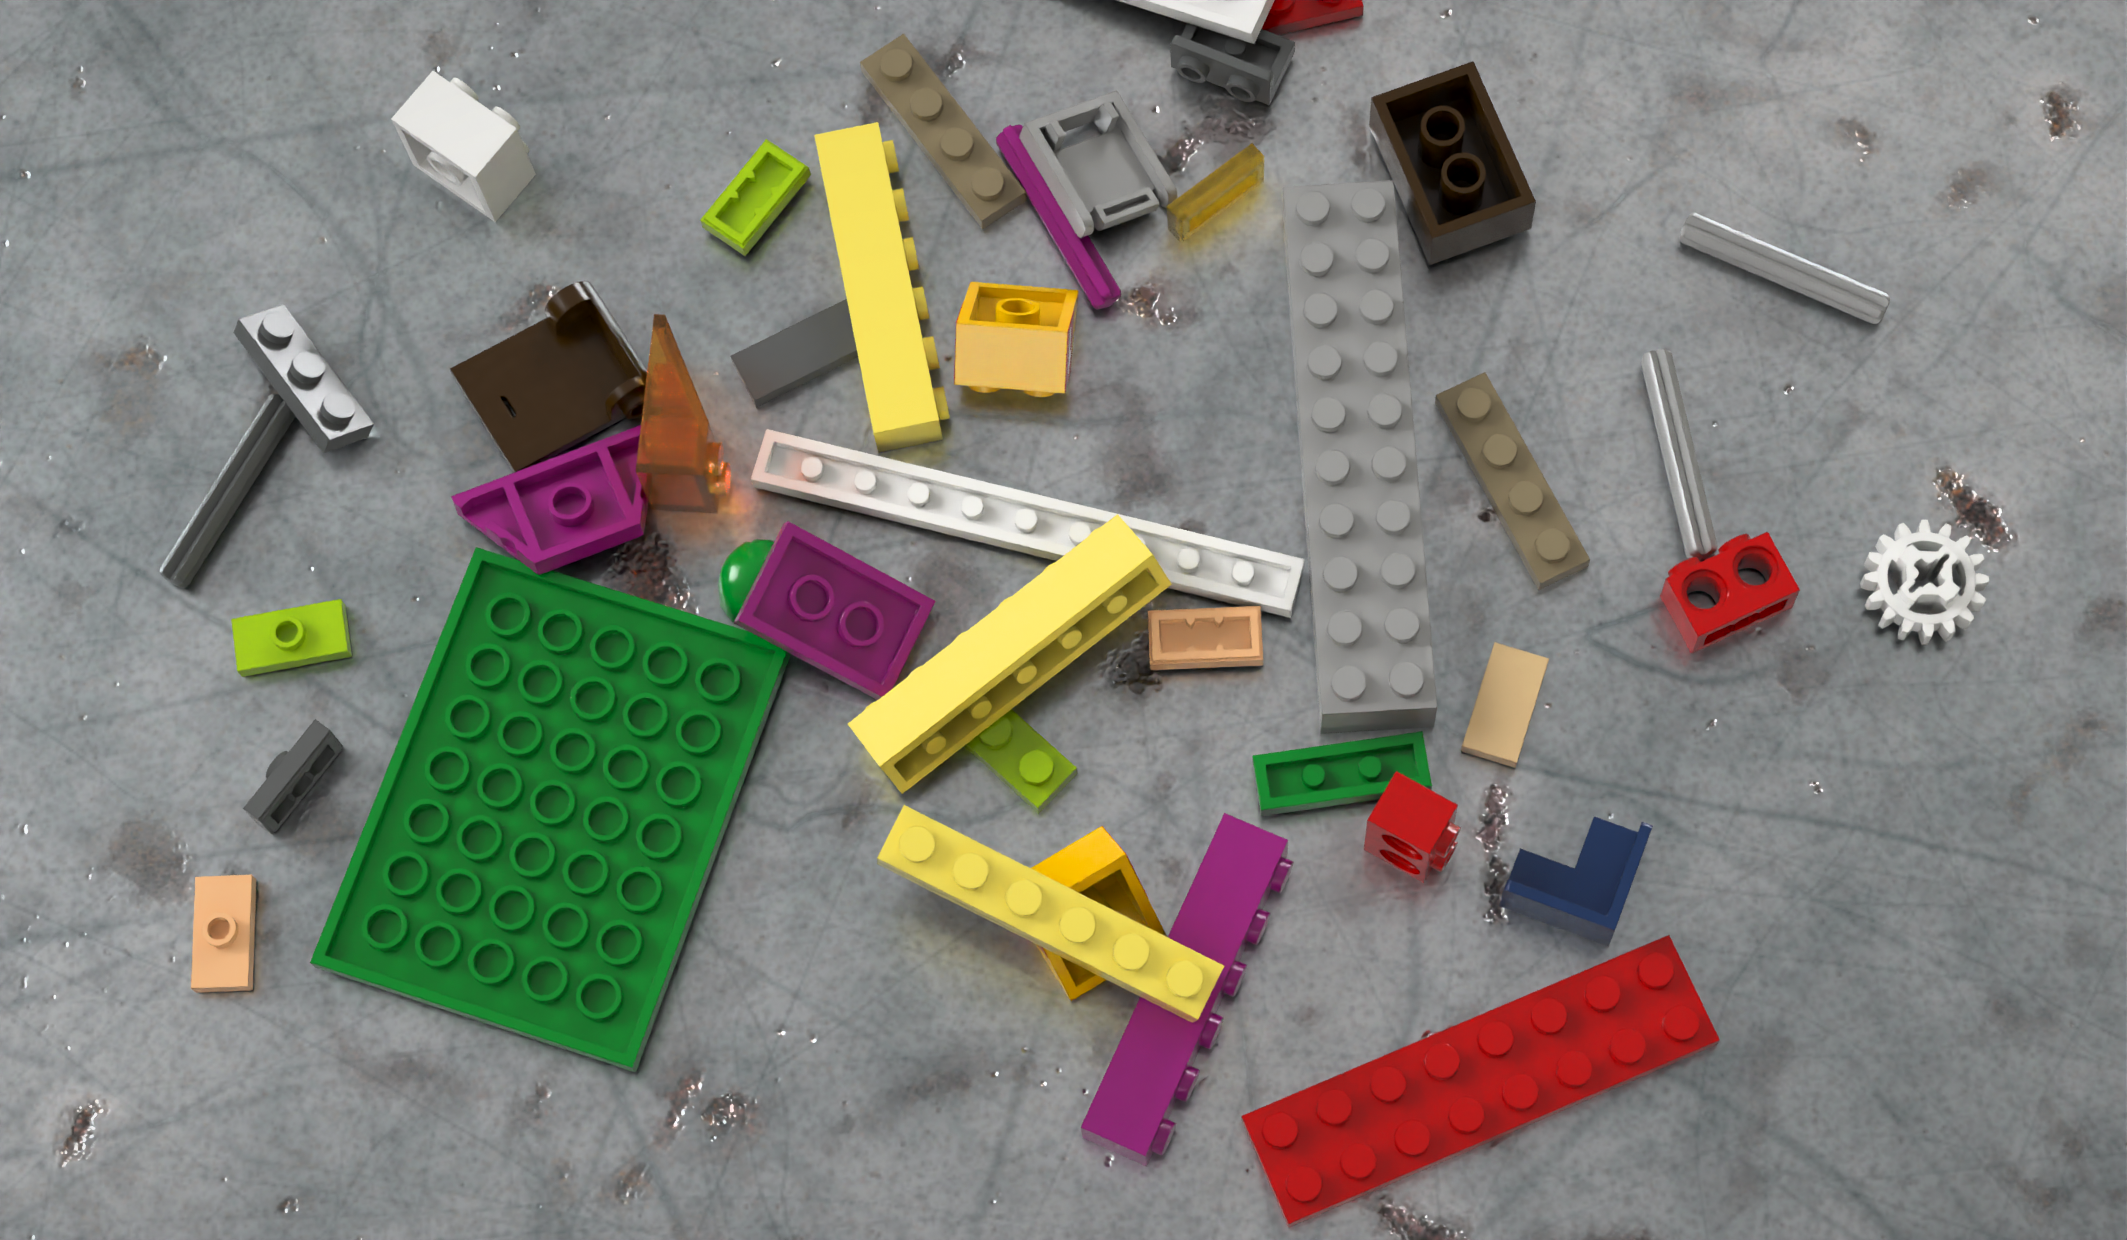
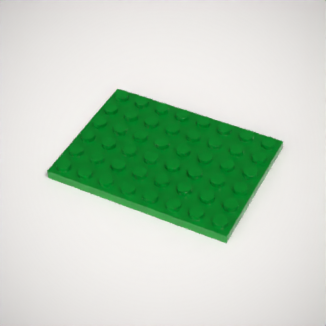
(553, 809)

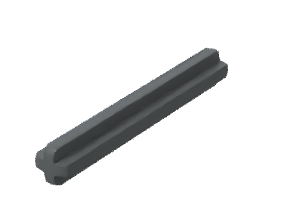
(227, 492)

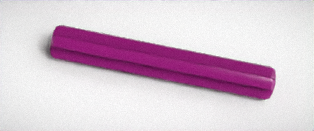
(1078, 252)

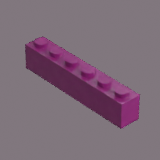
(1160, 1047)

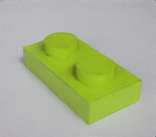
(1023, 760)

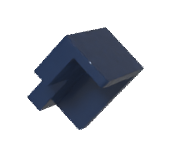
(1585, 897)

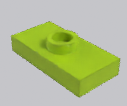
(755, 197)
(291, 637)

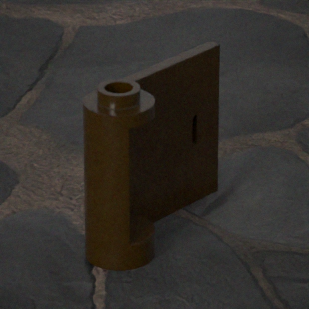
(558, 377)

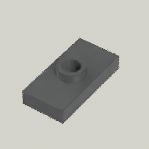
(292, 776)

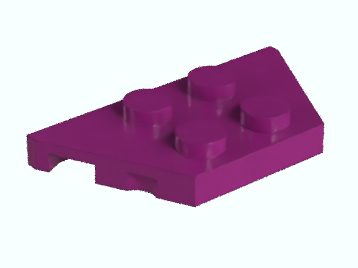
(563, 504)

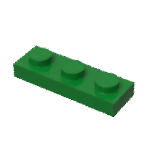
(1337, 772)

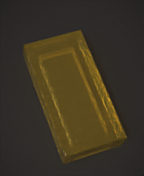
(1216, 193)

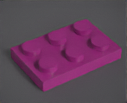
(834, 611)

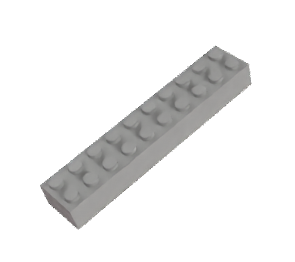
(1358, 459)

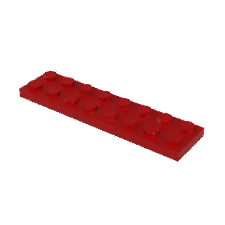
(1479, 1080)

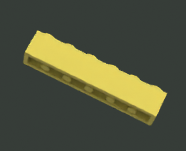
(879, 287)
(1010, 653)
(1049, 914)

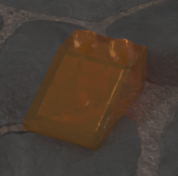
(677, 450)

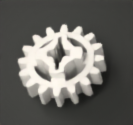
(1938, 598)

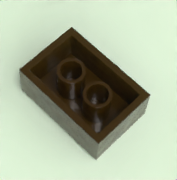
(1451, 163)

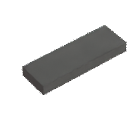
(797, 354)

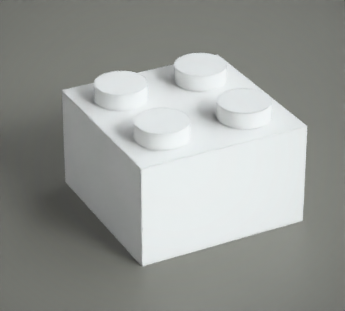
(465, 144)

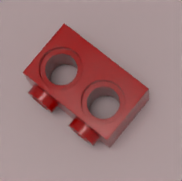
(1736, 601)
(1412, 828)

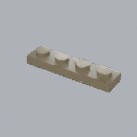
(943, 131)
(1512, 481)

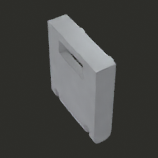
(1102, 177)

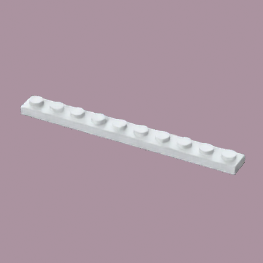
(1016, 519)

